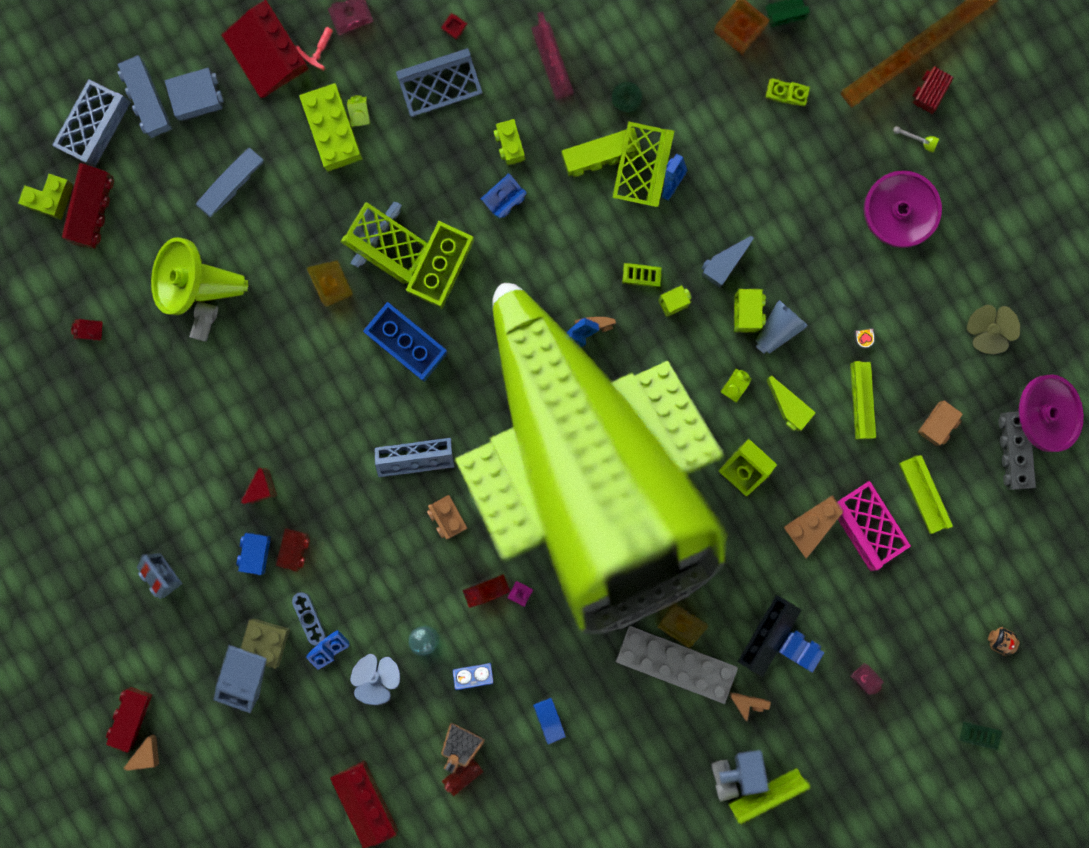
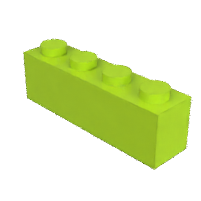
(598, 153)

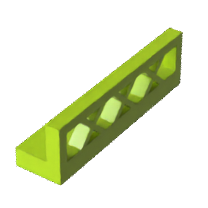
(863, 400)
(925, 494)

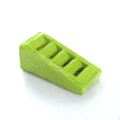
(625, 280)

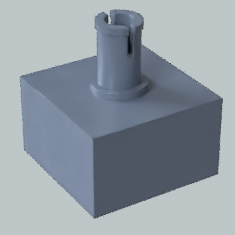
(748, 773)

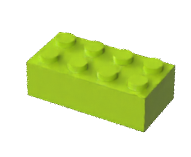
(330, 127)
(440, 264)

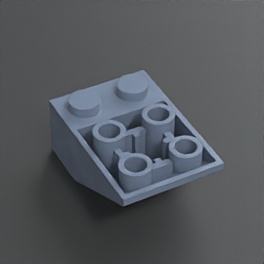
(240, 679)

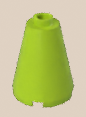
(220, 284)

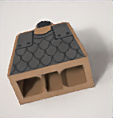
(460, 747)

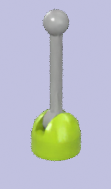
(929, 142)

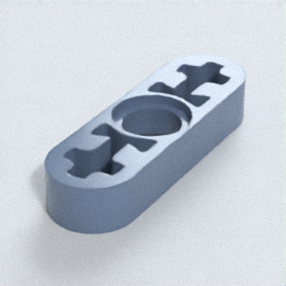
(307, 603)

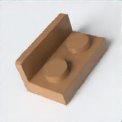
(447, 517)

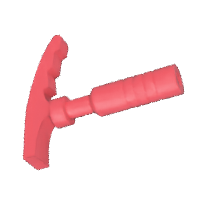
(321, 46)

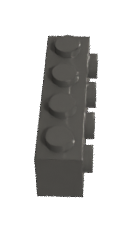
(1017, 453)

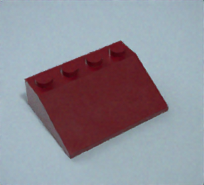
(264, 49)

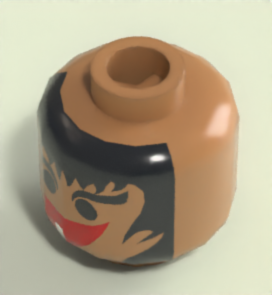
(1003, 641)

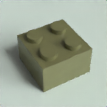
(266, 641)

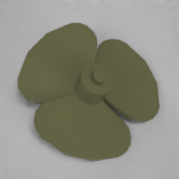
(998, 329)

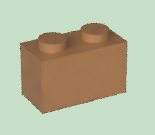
(940, 423)

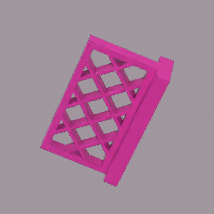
(859, 537)

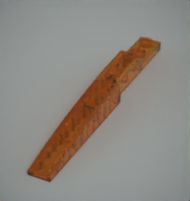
(914, 50)

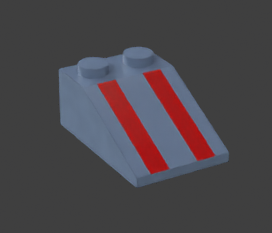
(158, 574)

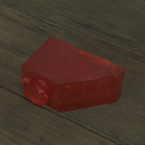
(486, 591)

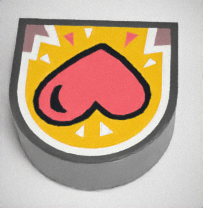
(864, 338)

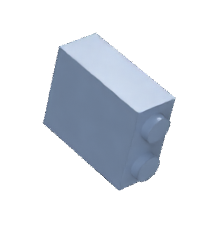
(194, 94)

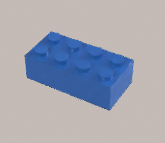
(405, 341)

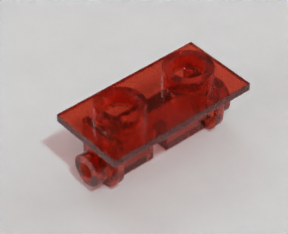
(462, 777)

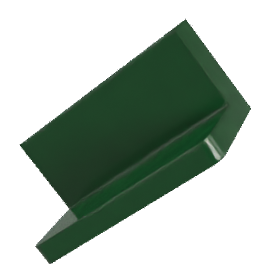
(786, 12)

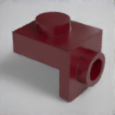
(87, 329)

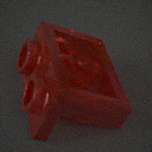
(292, 550)

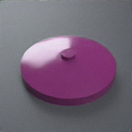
(902, 209)
(1051, 413)

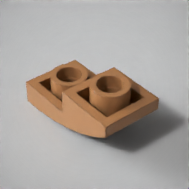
(605, 323)

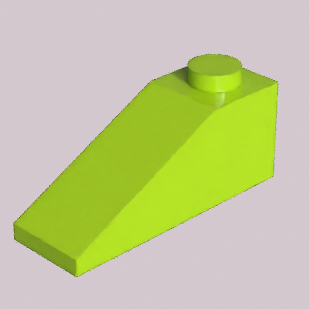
(792, 409)

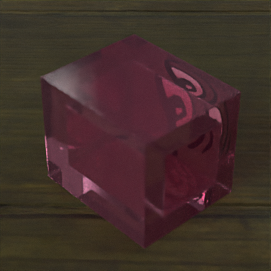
(867, 679)

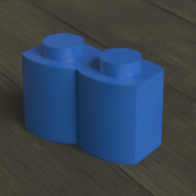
(801, 651)

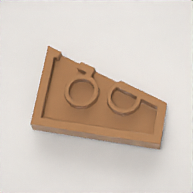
(813, 525)

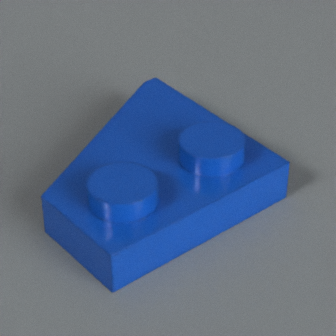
(674, 174)

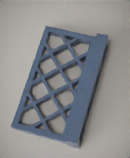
(434, 66)
(106, 127)

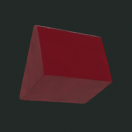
(260, 487)

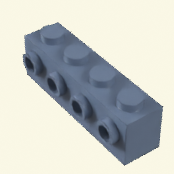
(144, 95)

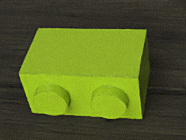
(675, 300)

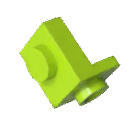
(358, 111)
(736, 385)

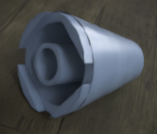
(779, 328)

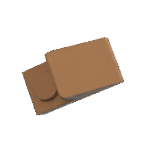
(744, 702)

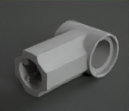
(204, 316)
(727, 790)

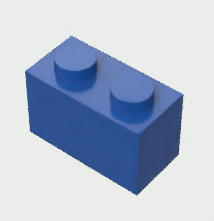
(254, 553)

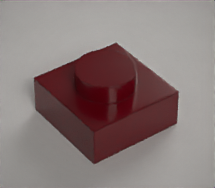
(454, 26)

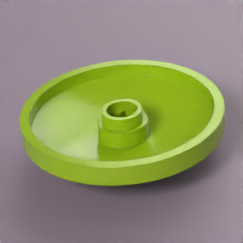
(176, 276)

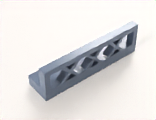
(414, 461)

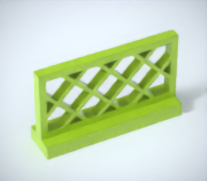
(659, 169)
(376, 257)
(778, 791)

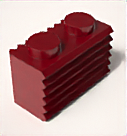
(933, 89)

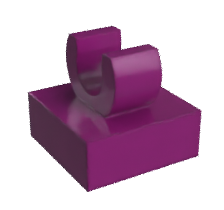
(520, 593)

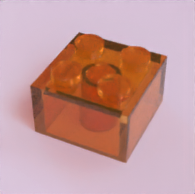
(741, 26)

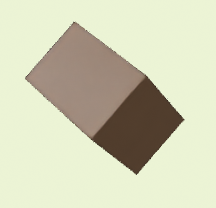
(145, 756)

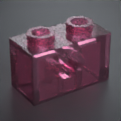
(344, 22)

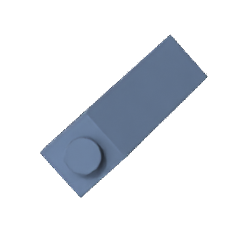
(723, 263)

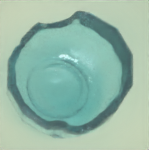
(423, 640)

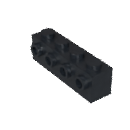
(769, 635)

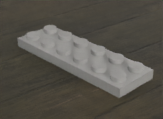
(677, 664)

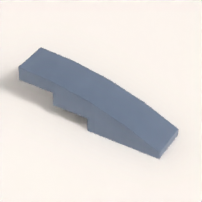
(229, 182)

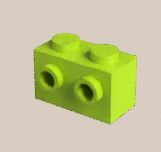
(510, 142)

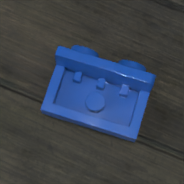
(504, 196)

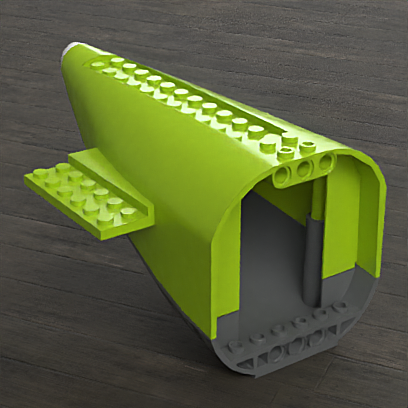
(595, 473)

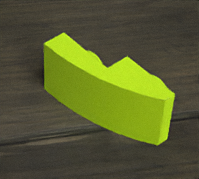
(787, 92)

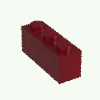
(128, 719)

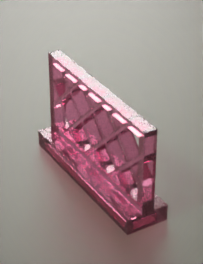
(551, 58)

